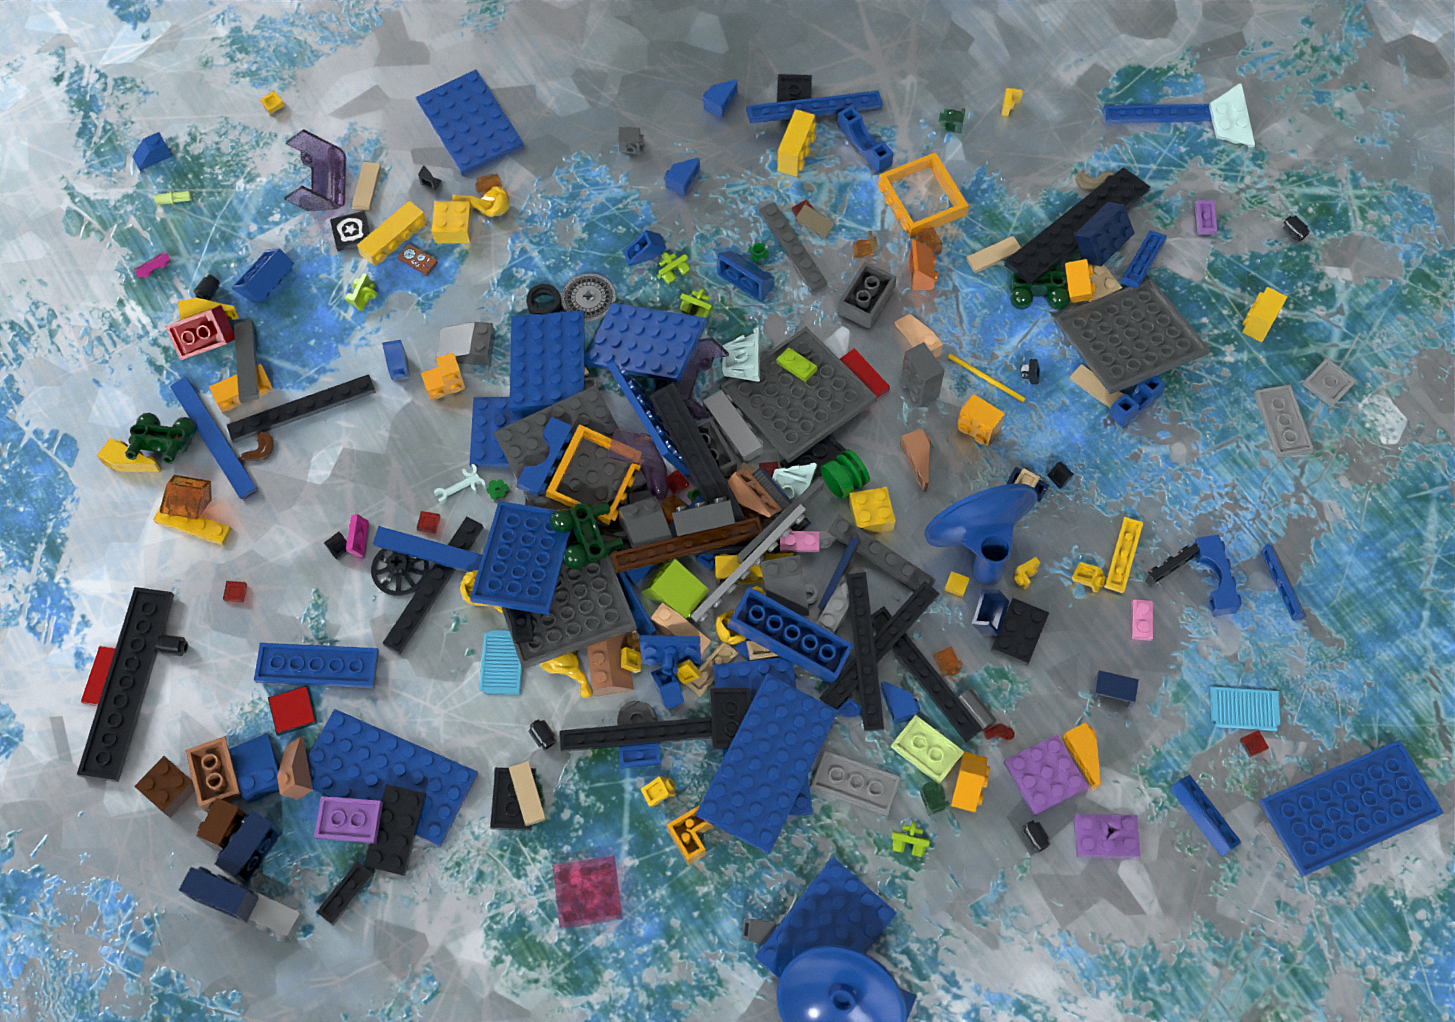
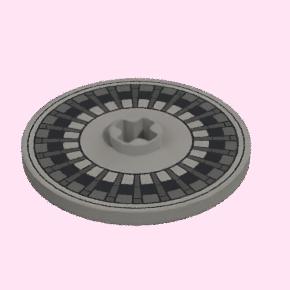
(580, 287)

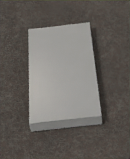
(1283, 421)
(856, 783)

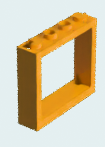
(933, 162)
(599, 439)

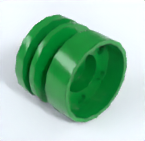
(845, 474)

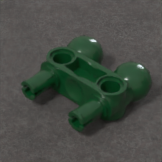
(1050, 285)
(150, 436)
(586, 534)

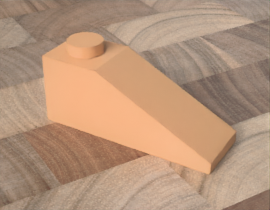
(917, 333)
(673, 624)

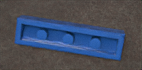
(1282, 582)
(640, 616)
(1205, 815)

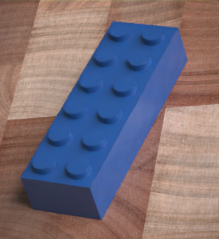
(790, 635)

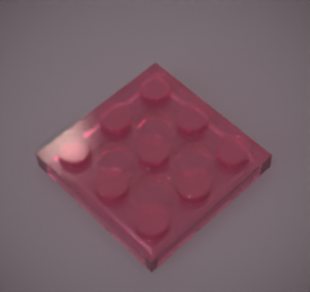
(587, 892)

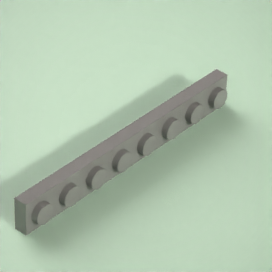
(743, 570)

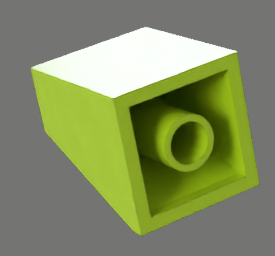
(676, 589)

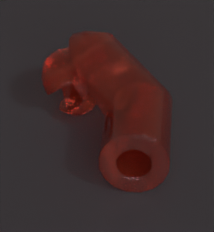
(999, 730)

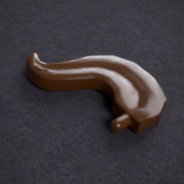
(264, 449)

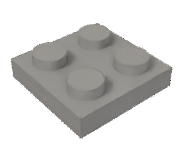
(1329, 382)

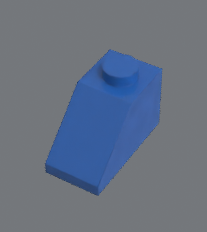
(720, 97)
(151, 151)
(682, 175)
(644, 248)
(396, 359)
(667, 688)
(899, 703)

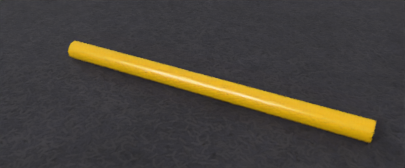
(982, 375)

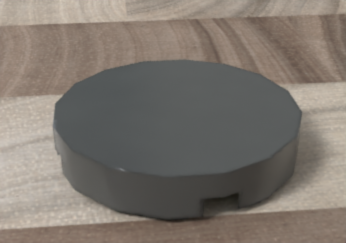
(636, 712)

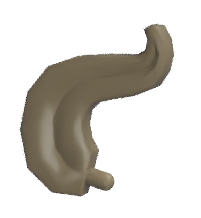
(1089, 183)

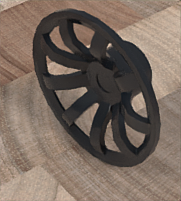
(398, 566)

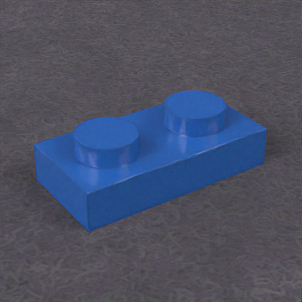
(639, 755)

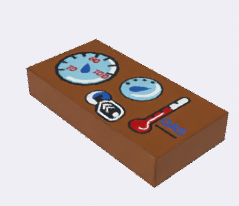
(417, 260)

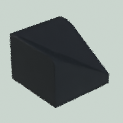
(427, 179)

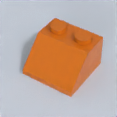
(922, 266)

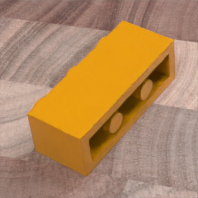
(227, 394)

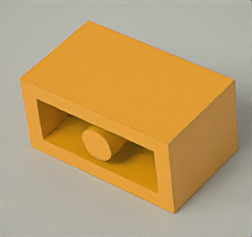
(1079, 281)

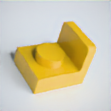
(1010, 97)
(1027, 569)
(1089, 575)
(659, 790)

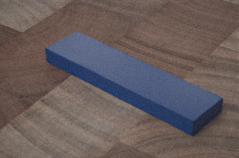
(1143, 259)

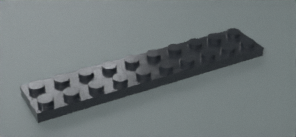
(1058, 239)
(125, 685)

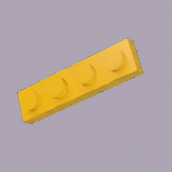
(200, 527)
(1123, 555)

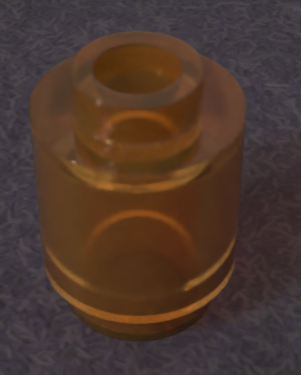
(486, 183)

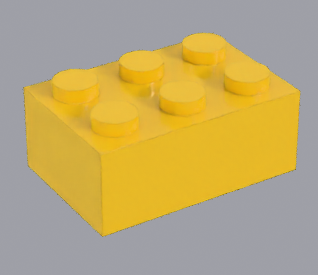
(796, 143)

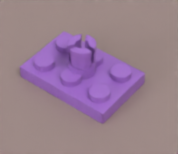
(348, 820)
(1107, 836)

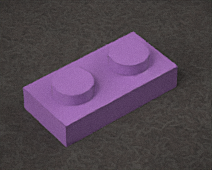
(1206, 217)

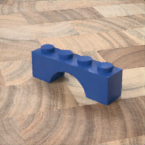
(853, 127)
(534, 477)
(1212, 554)

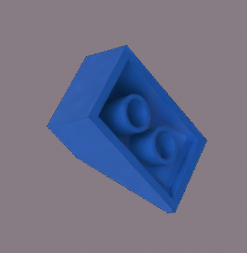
(256, 768)

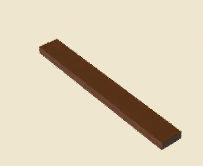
(686, 545)

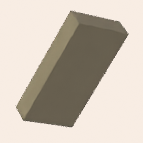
(814, 221)

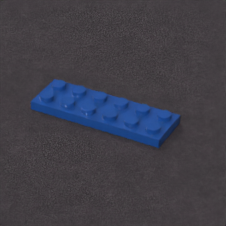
(316, 665)

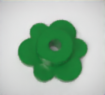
(497, 485)

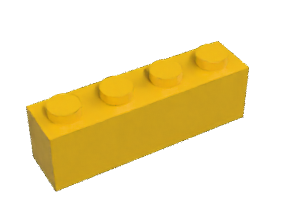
(392, 233)
(727, 564)

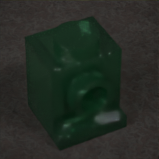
(951, 120)
(933, 798)

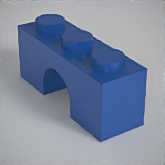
(1128, 407)

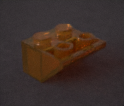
(186, 497)

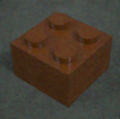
(166, 786)
(220, 824)

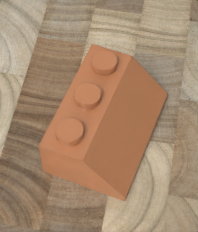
(606, 669)
(212, 772)

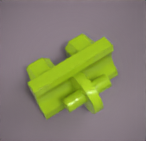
(679, 264)
(363, 292)
(703, 308)
(919, 843)

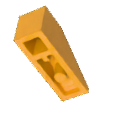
(1083, 747)

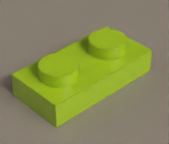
(796, 364)

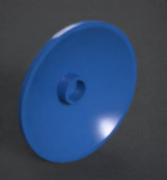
(985, 526)
(840, 986)

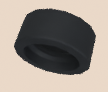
(543, 289)

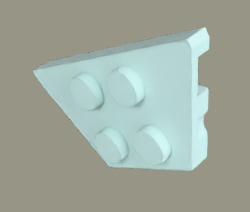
(1231, 117)
(743, 357)
(794, 480)

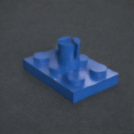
(670, 651)

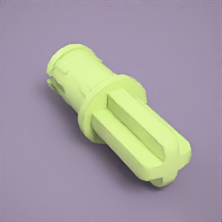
(171, 198)

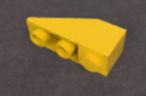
(196, 305)
(114, 456)

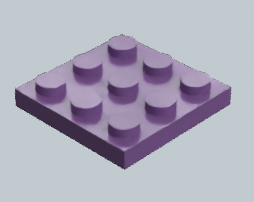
(1045, 775)

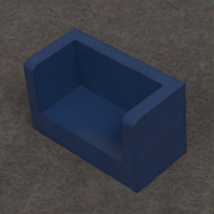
(990, 612)
(1115, 687)

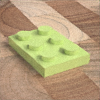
(927, 749)

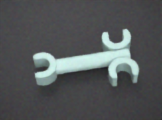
(471, 479)

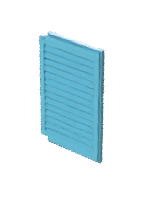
(500, 664)
(1245, 708)

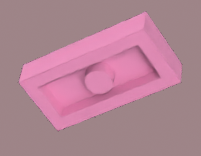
(800, 542)
(1142, 620)

